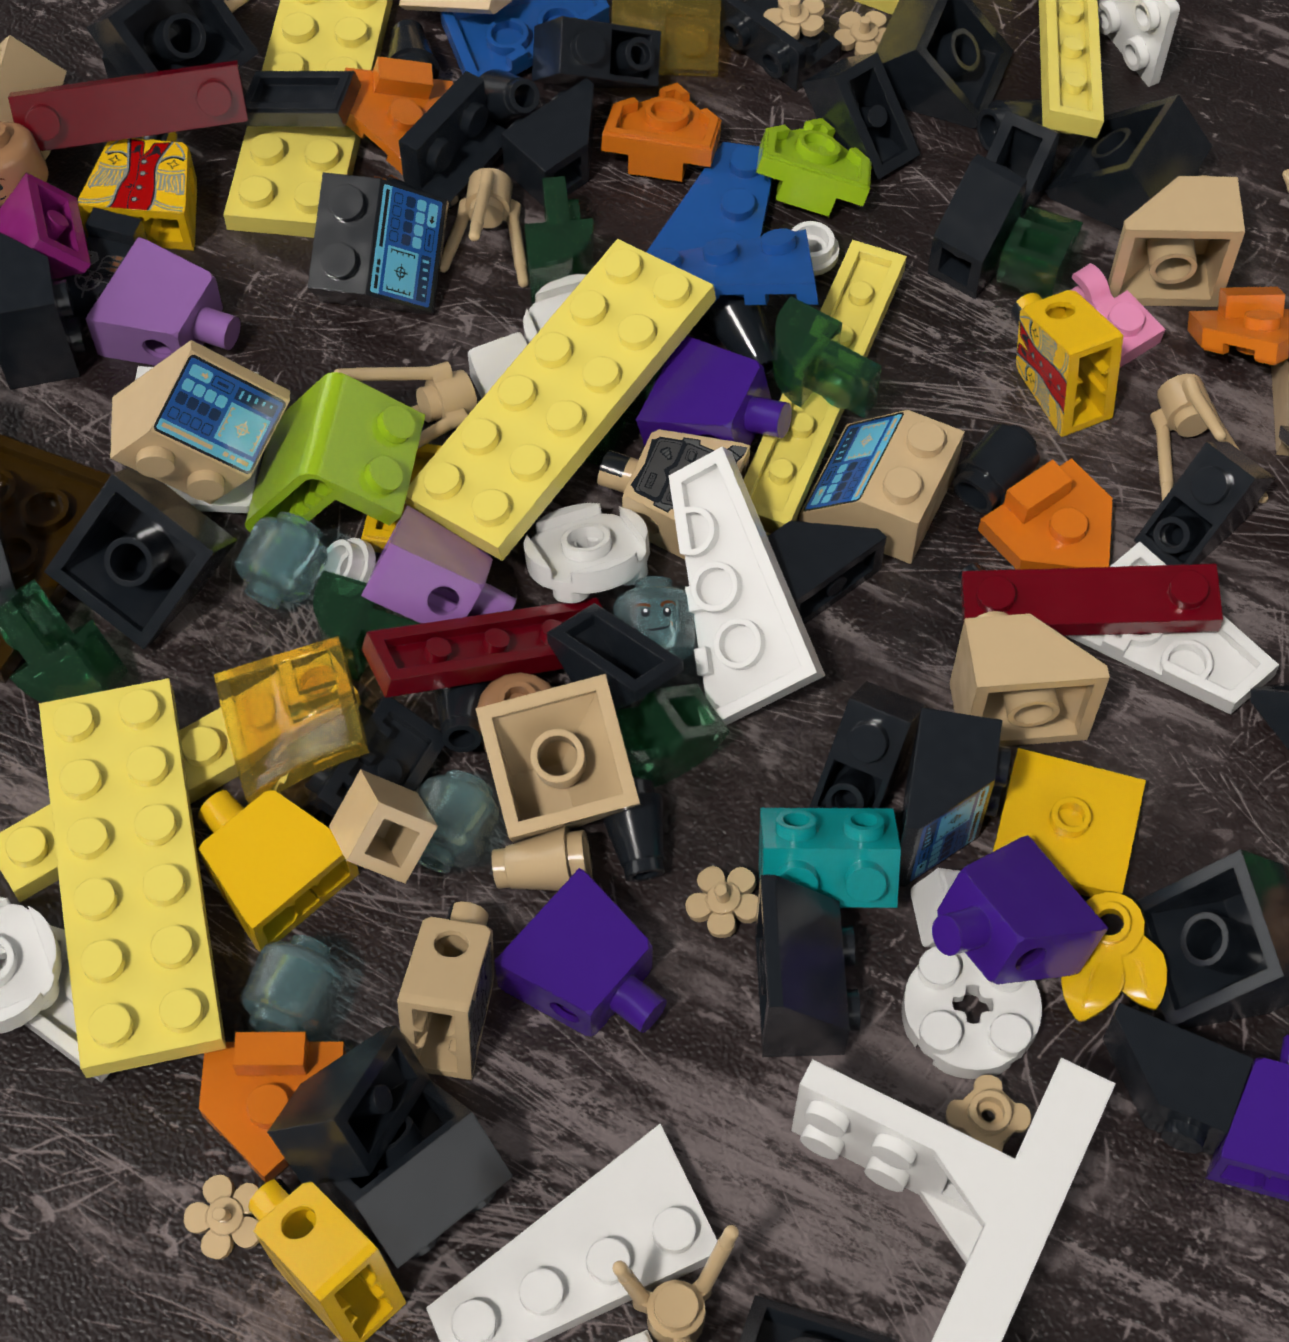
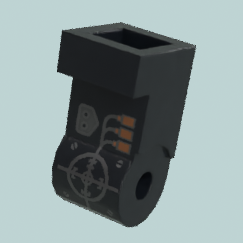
(107, 243)

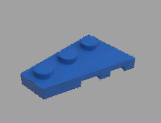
(507, 36)
(722, 203)
(752, 267)

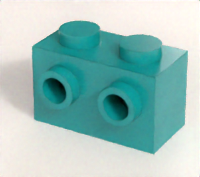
(834, 852)

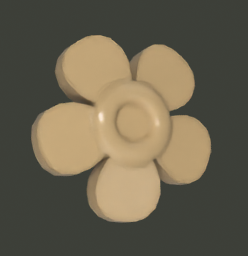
(798, 17)
(861, 32)
(723, 900)
(224, 1218)

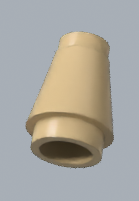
(542, 861)

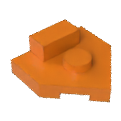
(393, 101)
(662, 134)
(1246, 319)
(1052, 520)
(251, 1085)

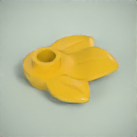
(1117, 964)

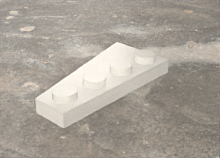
(742, 608)
(563, 1262)

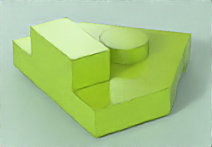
(813, 167)

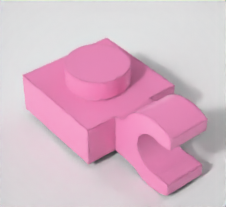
(1125, 312)

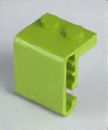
(339, 446)

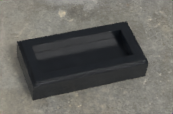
(301, 98)

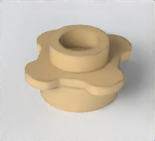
(988, 1095)

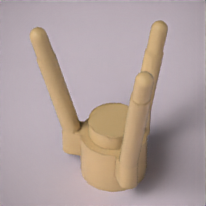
(486, 206)
(443, 399)
(1189, 412)
(677, 1307)

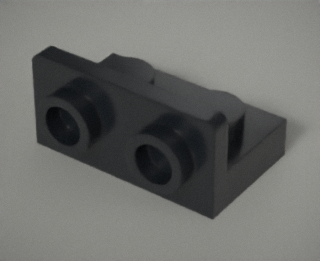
(773, 48)
(451, 141)
(399, 751)

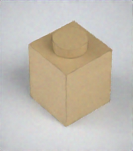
(382, 826)

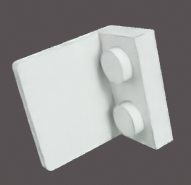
(1140, 32)

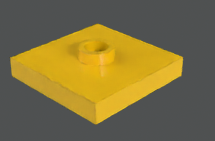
(1075, 816)

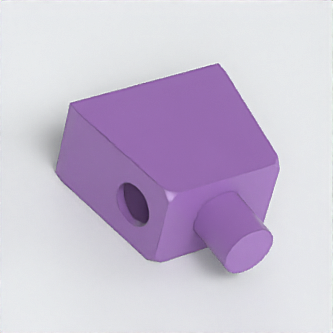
(157, 307)
(433, 574)

